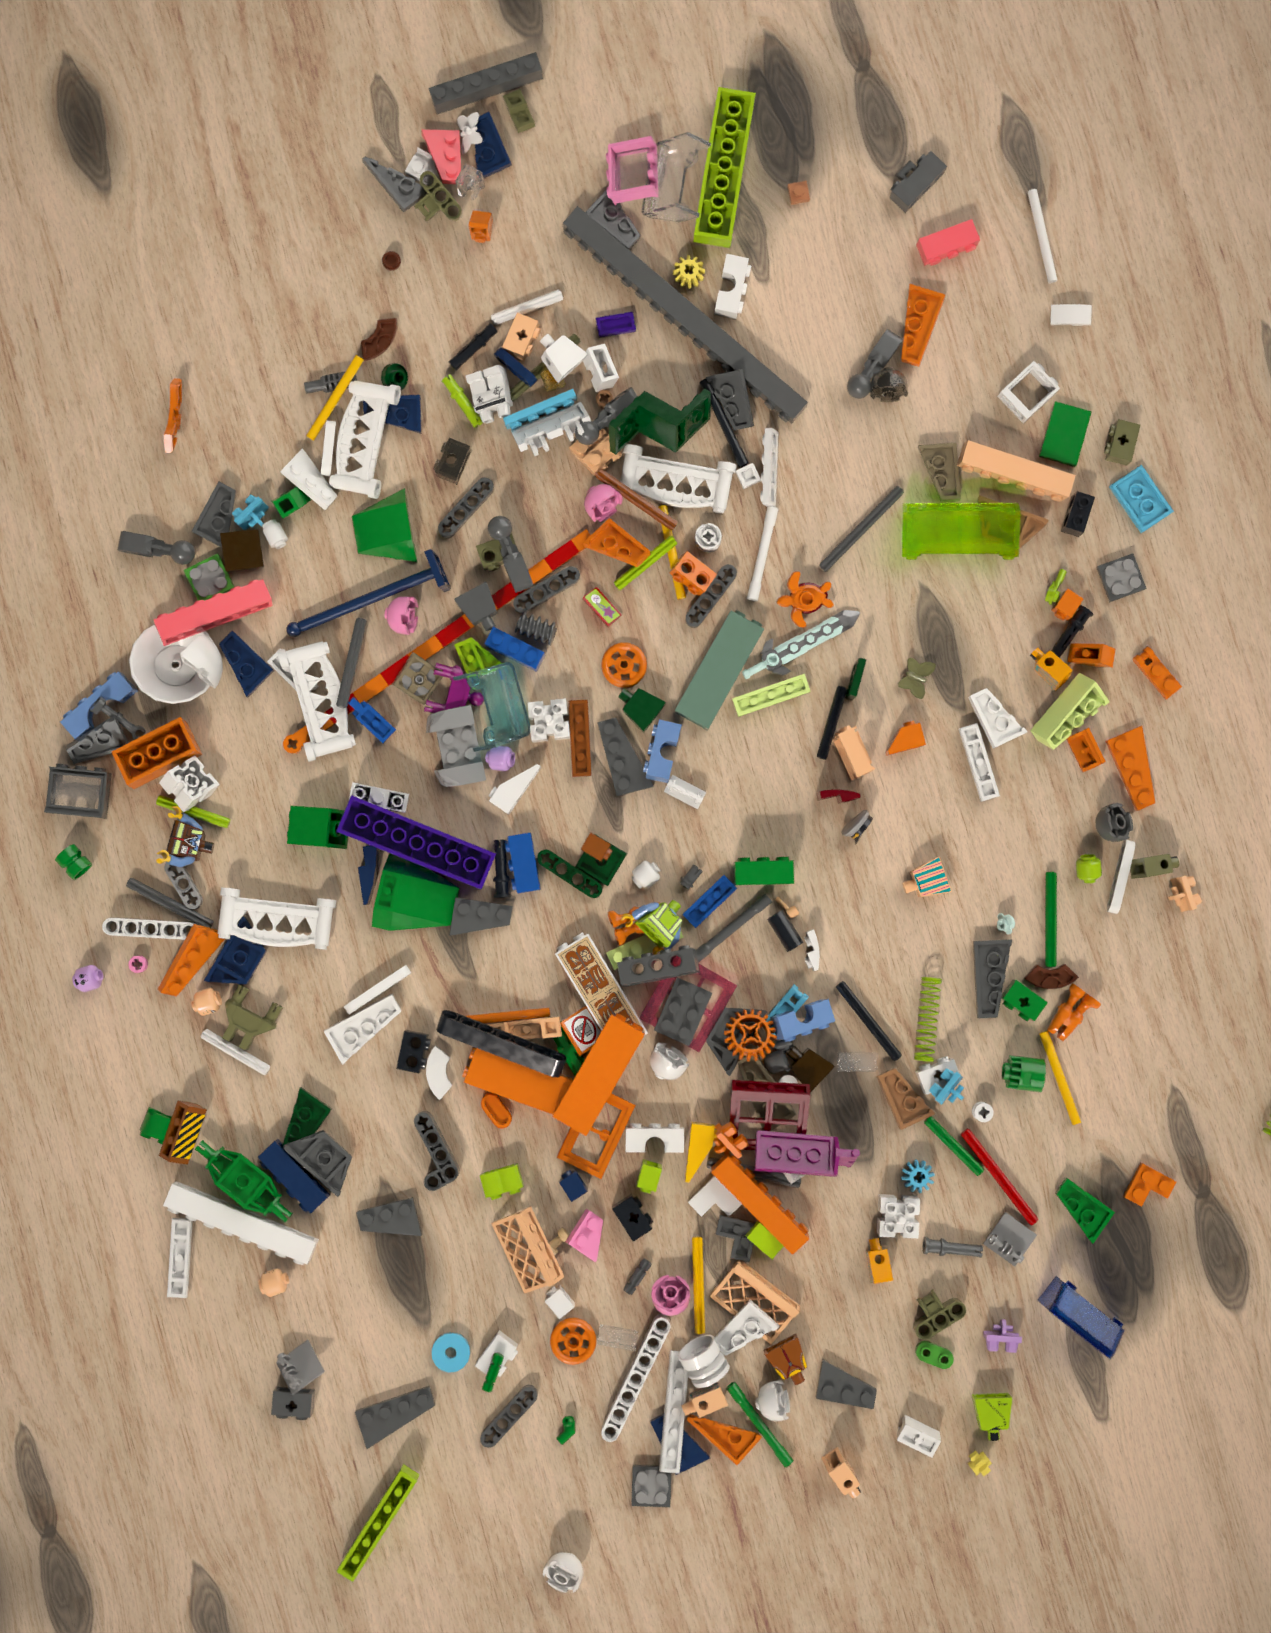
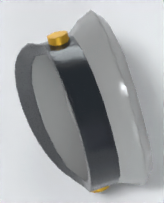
(857, 826)

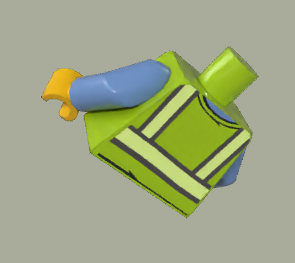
(658, 923)

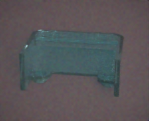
(502, 702)

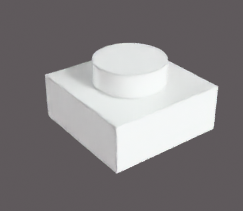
(748, 476)

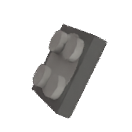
(1121, 577)
(650, 1486)

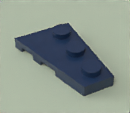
(490, 153)
(404, 414)
(245, 662)
(691, 1452)

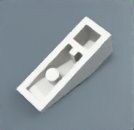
(511, 791)

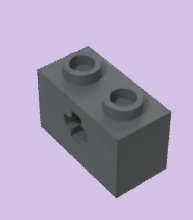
(303, 1398)

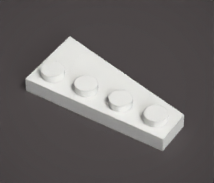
(360, 1027)

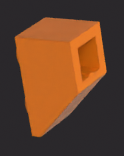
(481, 226)

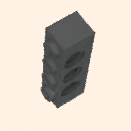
(688, 966)

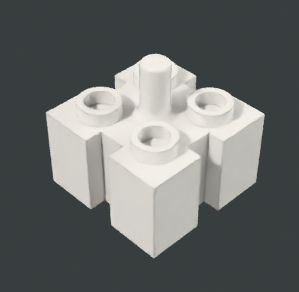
(548, 720)
(189, 783)
(898, 1216)

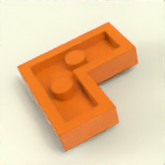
(1146, 1180)

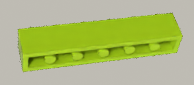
(378, 1523)

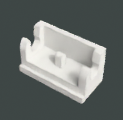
(918, 1436)

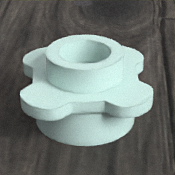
(1005, 923)

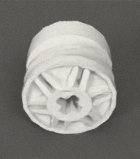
(703, 1361)

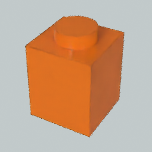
(1067, 605)

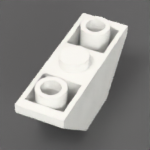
(381, 797)

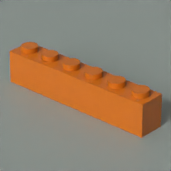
(760, 1203)

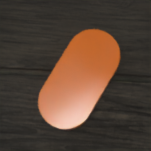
(496, 1110)

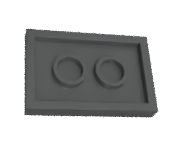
(683, 1011)

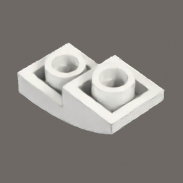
(1071, 314)
(813, 956)

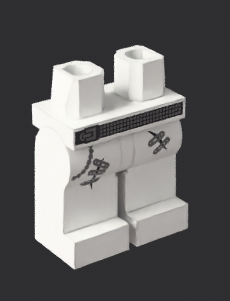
(490, 393)

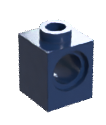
(573, 1184)

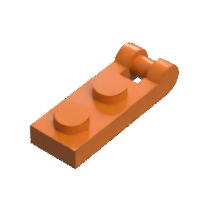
(1157, 673)

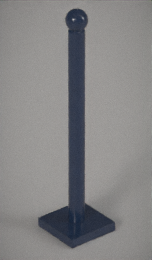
(435, 571)

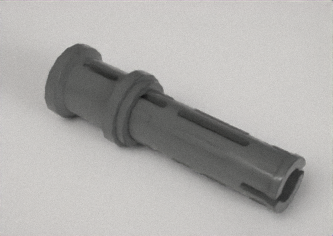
(943, 1247)

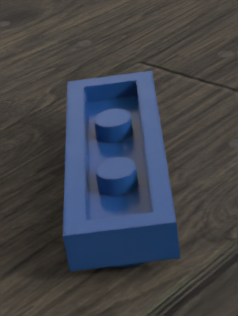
(709, 901)

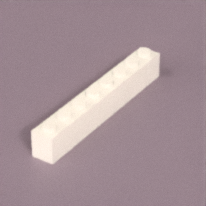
(240, 1222)

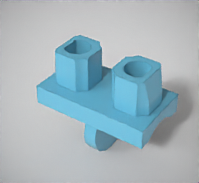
(251, 514)
(942, 1094)

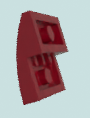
(841, 795)

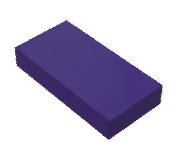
(615, 324)

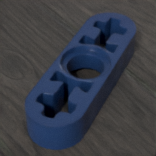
(515, 367)

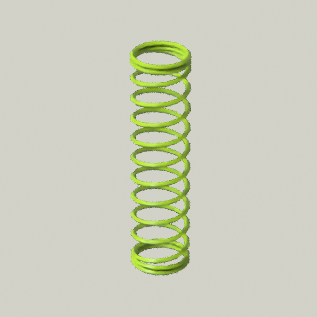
(920, 1057)

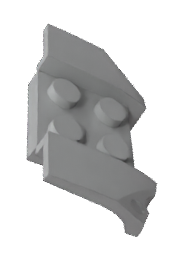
(456, 742)

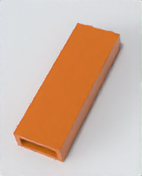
(599, 1074)
(515, 1081)

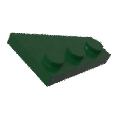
(306, 1117)

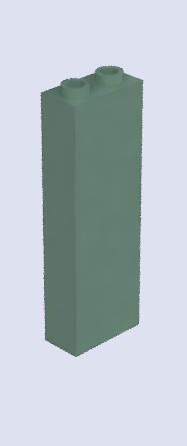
(719, 669)

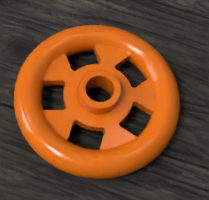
(608, 661)
(588, 1334)

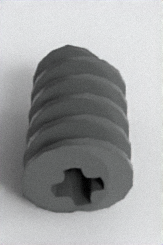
(536, 627)

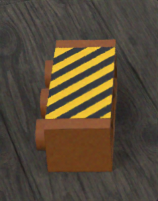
(182, 1132)

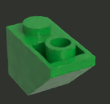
(290, 501)

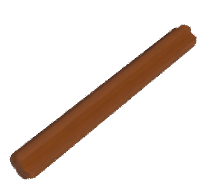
(637, 500)

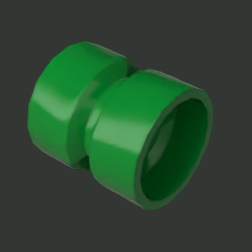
(73, 862)

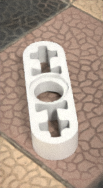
(328, 447)

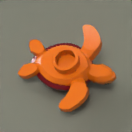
(804, 598)

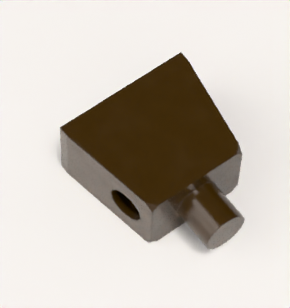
(809, 1066)

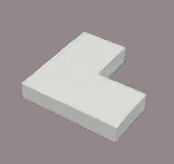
(713, 1193)

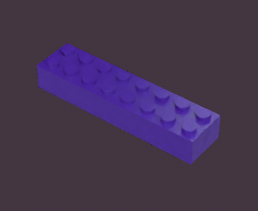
(416, 842)

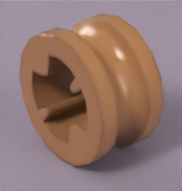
(598, 398)

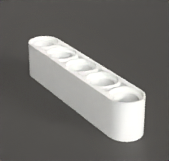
(142, 928)

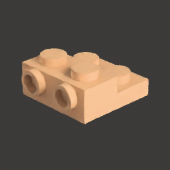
(596, 455)

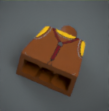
(787, 1359)

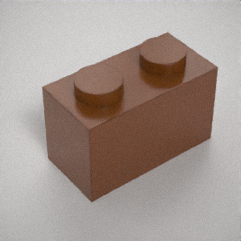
(597, 847)

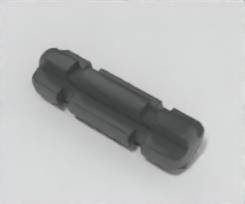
(637, 1276)

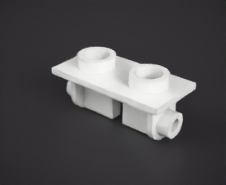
(685, 792)

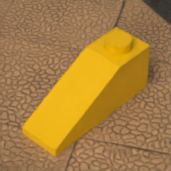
(699, 1146)

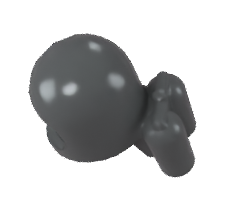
(777, 1060)

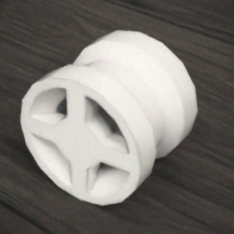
(979, 1110)

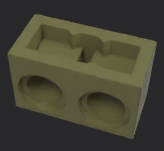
(492, 547)

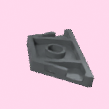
(716, 1037)
(322, 1158)

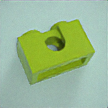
(649, 1176)

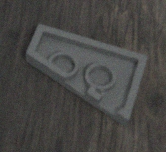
(614, 220)
(478, 915)

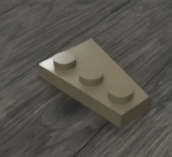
(943, 470)

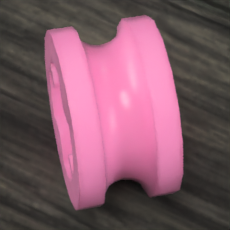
(135, 969)

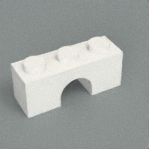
(735, 270)
(672, 1137)

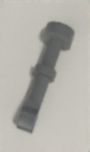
(100, 705)

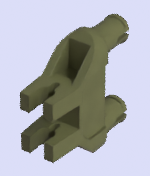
(247, 1021)

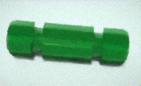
(492, 1372)

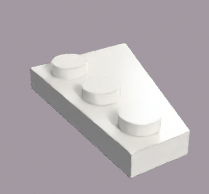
(308, 478)
(995, 720)

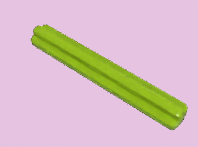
(656, 554)
(195, 812)

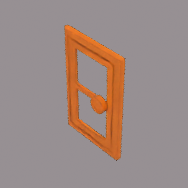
(605, 1135)

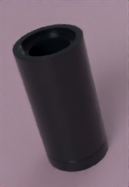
(785, 930)

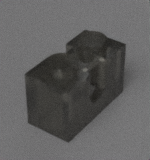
(453, 471)

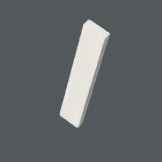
(673, 1415)

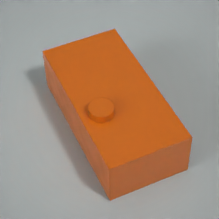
(156, 753)

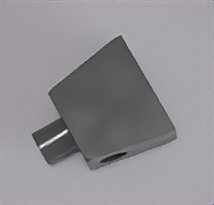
(478, 606)

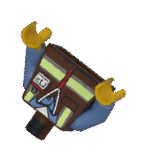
(185, 841)

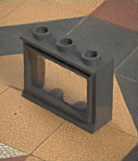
(78, 791)

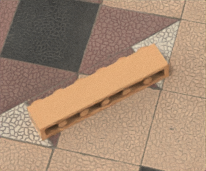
(1015, 470)

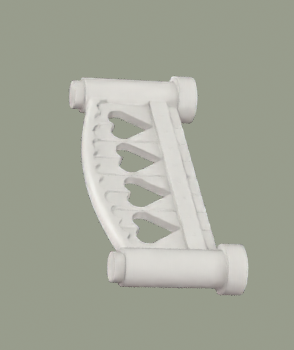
(362, 479)
(717, 480)
(300, 661)
(234, 907)

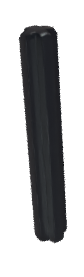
(832, 722)

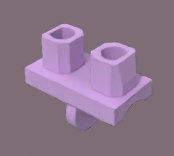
(993, 1337)

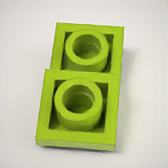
(764, 1240)

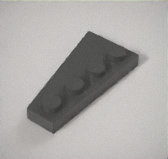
(622, 760)
(990, 968)
(391, 1414)

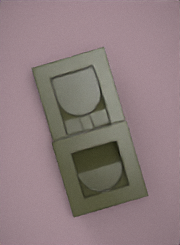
(519, 111)

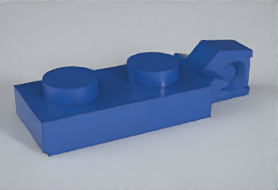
(372, 720)

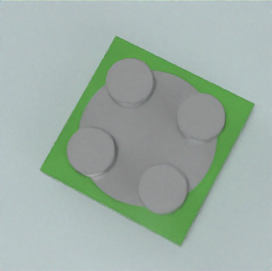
(209, 578)

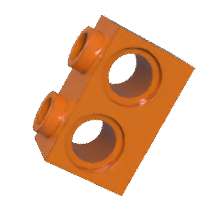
(695, 569)

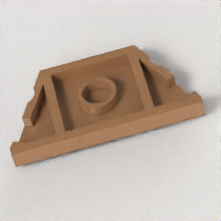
(1029, 523)

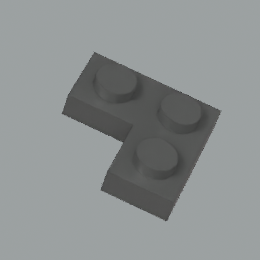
(736, 1229)

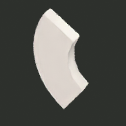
(436, 1072)

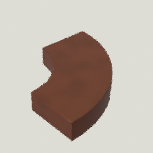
(380, 340)
(1051, 978)

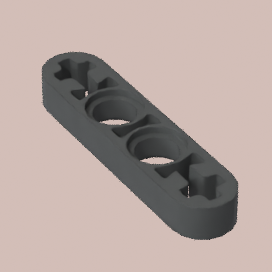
(463, 505)
(548, 592)
(712, 597)
(509, 1416)

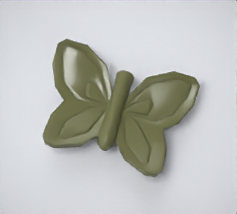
(915, 677)

